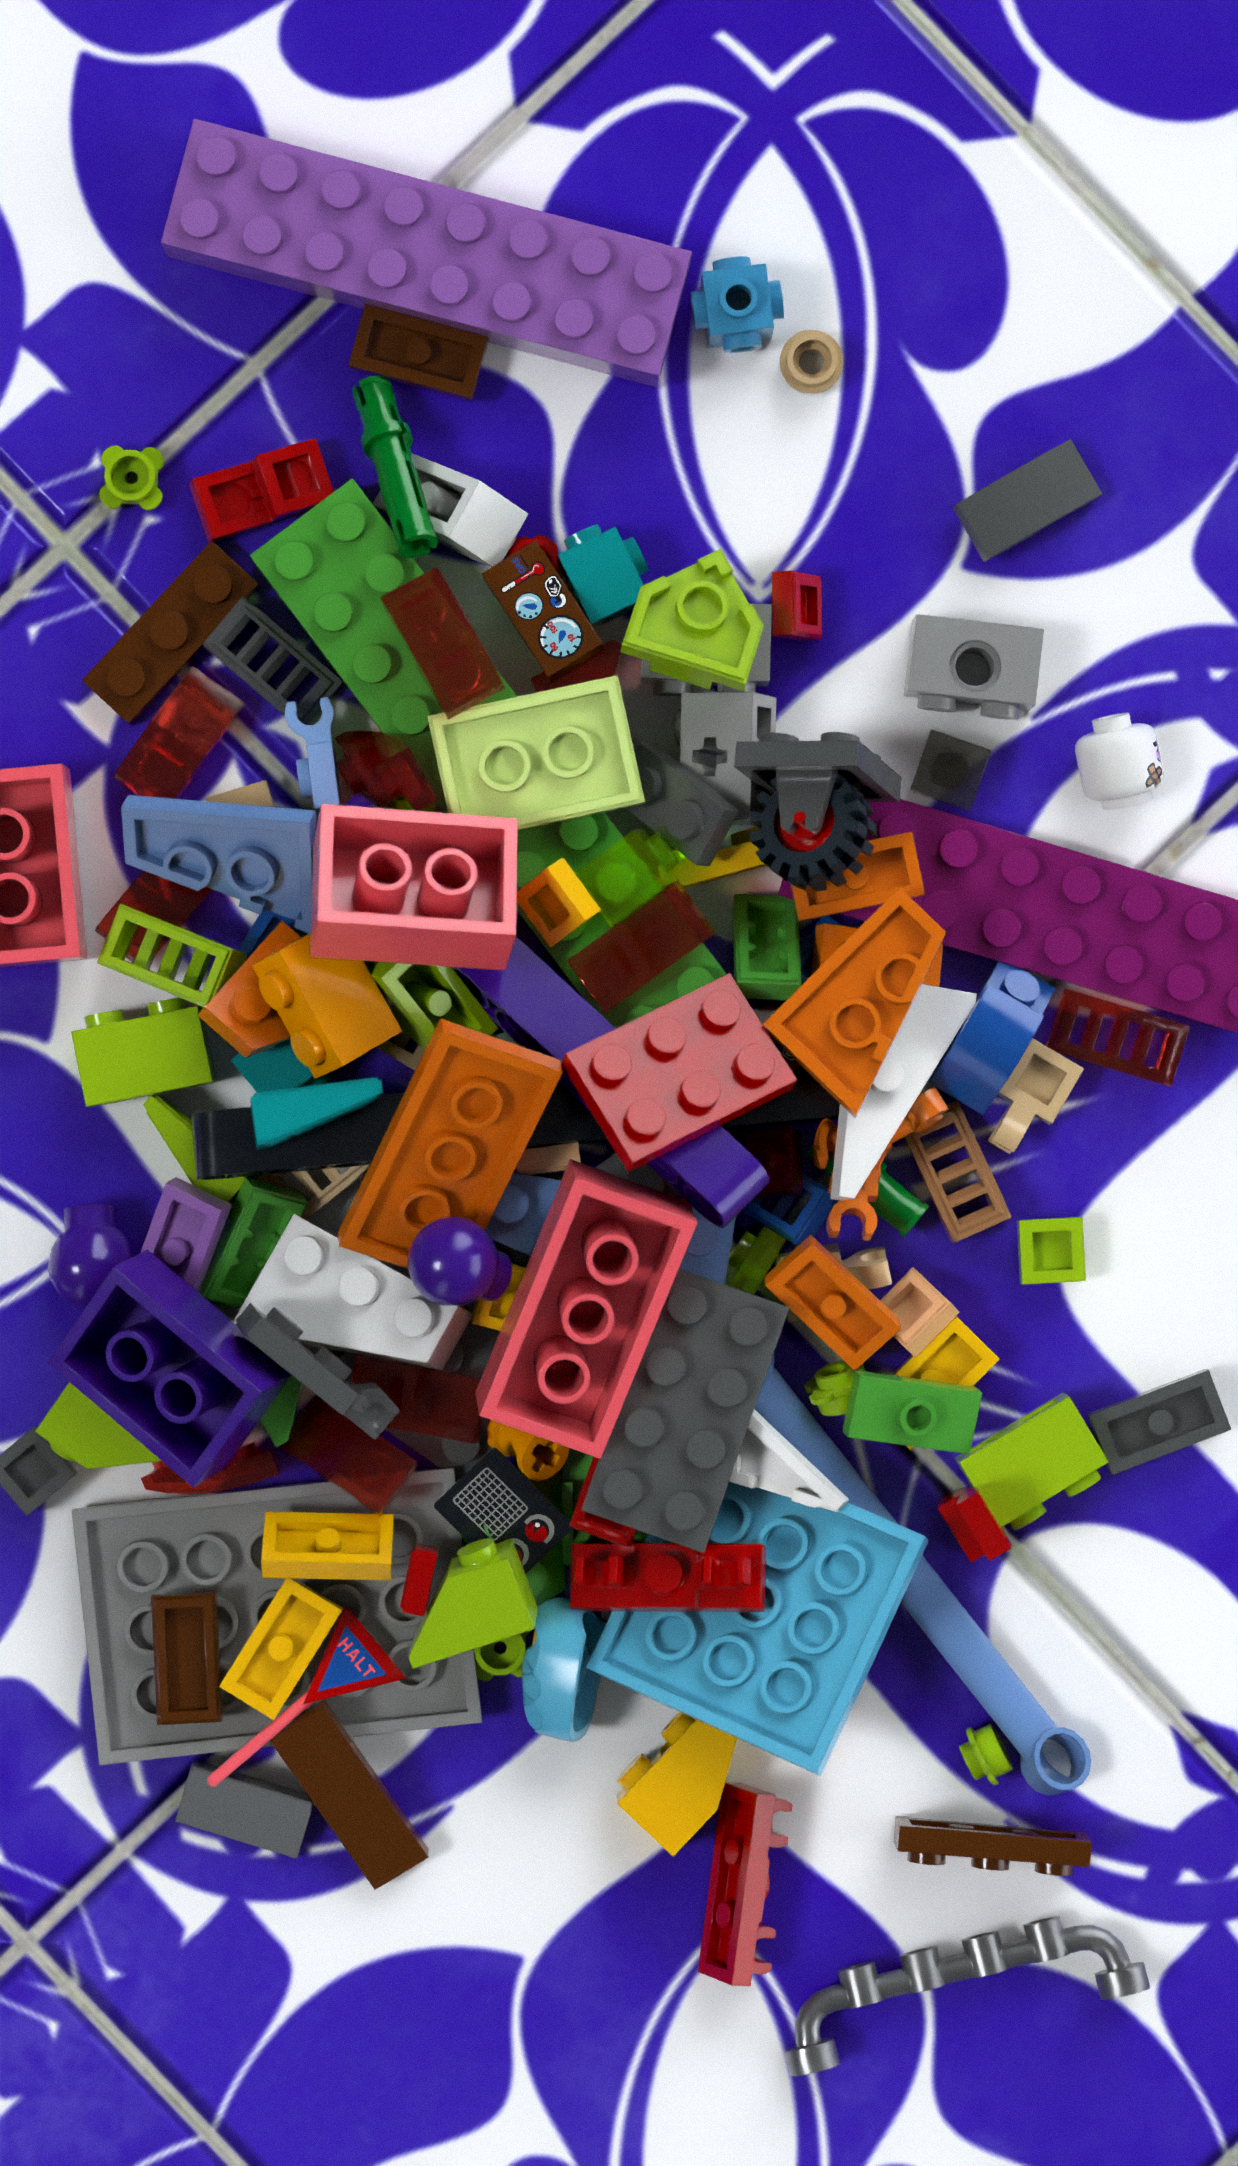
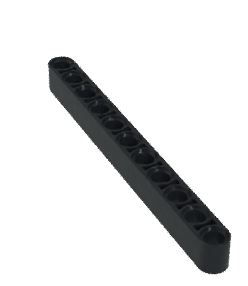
(227, 1143)

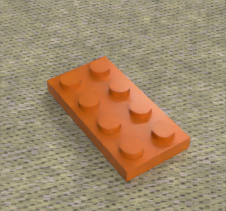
(450, 1140)

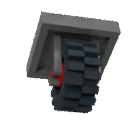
(816, 803)

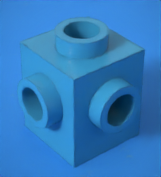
(733, 328)

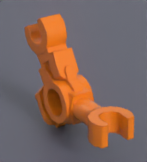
(922, 1115)

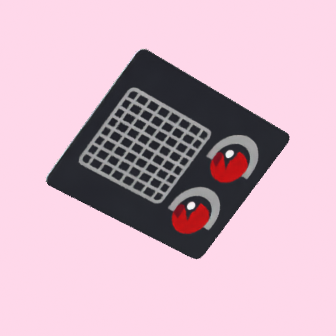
(508, 1505)

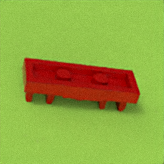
(668, 1578)
(740, 1884)

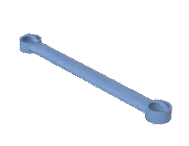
(939, 1610)

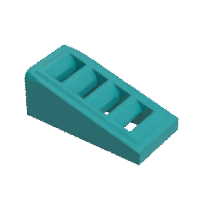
(294, 1111)

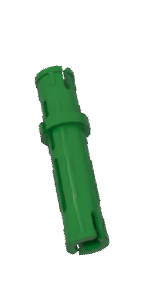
(388, 444)

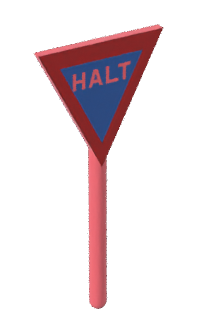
(348, 1665)

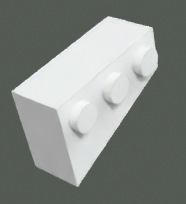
(353, 1301)

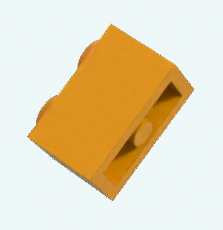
(325, 1005)

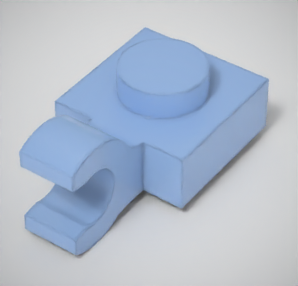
(318, 772)

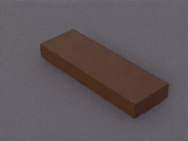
(349, 1795)

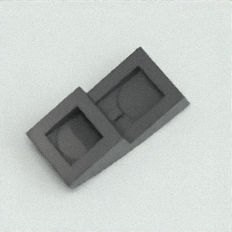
(1027, 500)

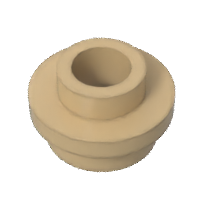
(818, 343)

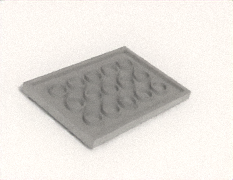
(217, 1546)

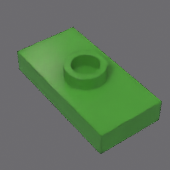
(766, 946)
(249, 1239)
(912, 1412)

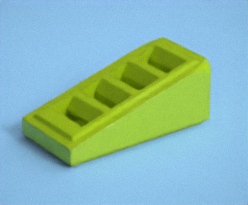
(120, 938)
(177, 1133)

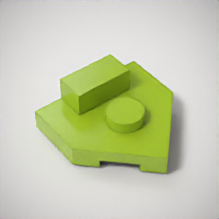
(696, 625)

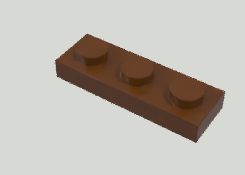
(169, 633)
(992, 1845)

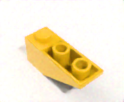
(679, 1784)

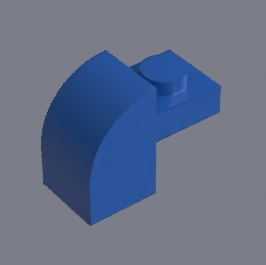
(993, 1036)

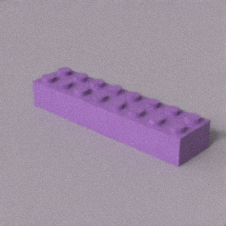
(425, 252)

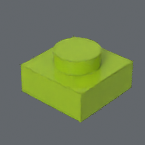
(1051, 1250)

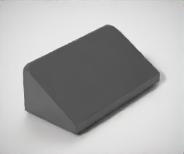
(246, 1810)

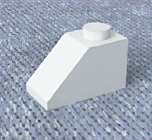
(466, 513)

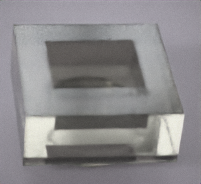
(950, 770)

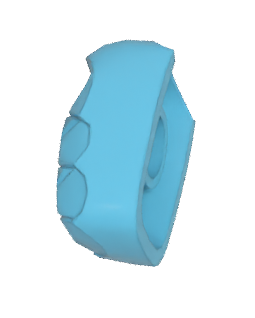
(555, 1679)

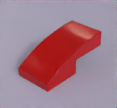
(261, 490)
(973, 1524)

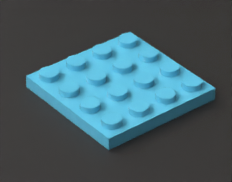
(784, 1672)

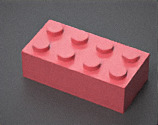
(585, 1309)

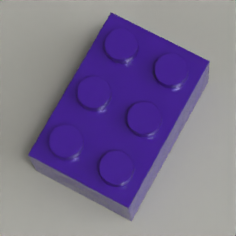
(169, 1367)

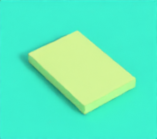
(540, 755)

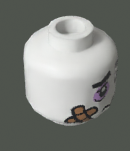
(1119, 762)

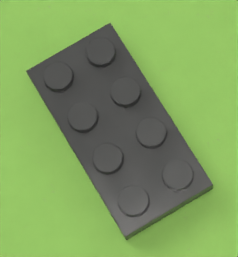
(687, 1412)

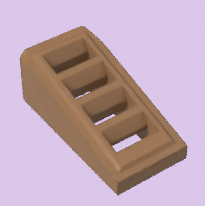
(976, 1221)

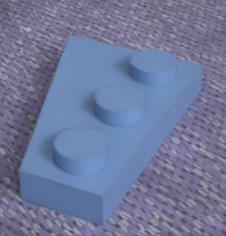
(232, 848)

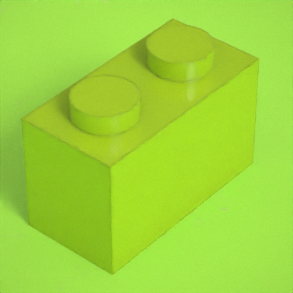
(143, 1054)
(1034, 1461)

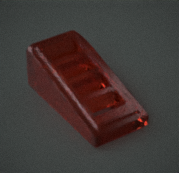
(1169, 1054)

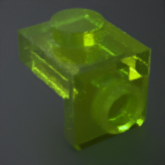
(629, 874)
(753, 1258)

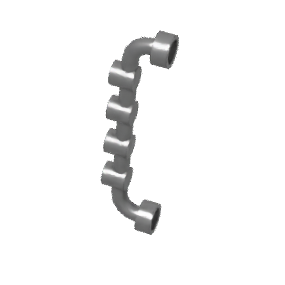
(981, 1957)

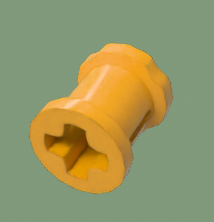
(535, 1456)

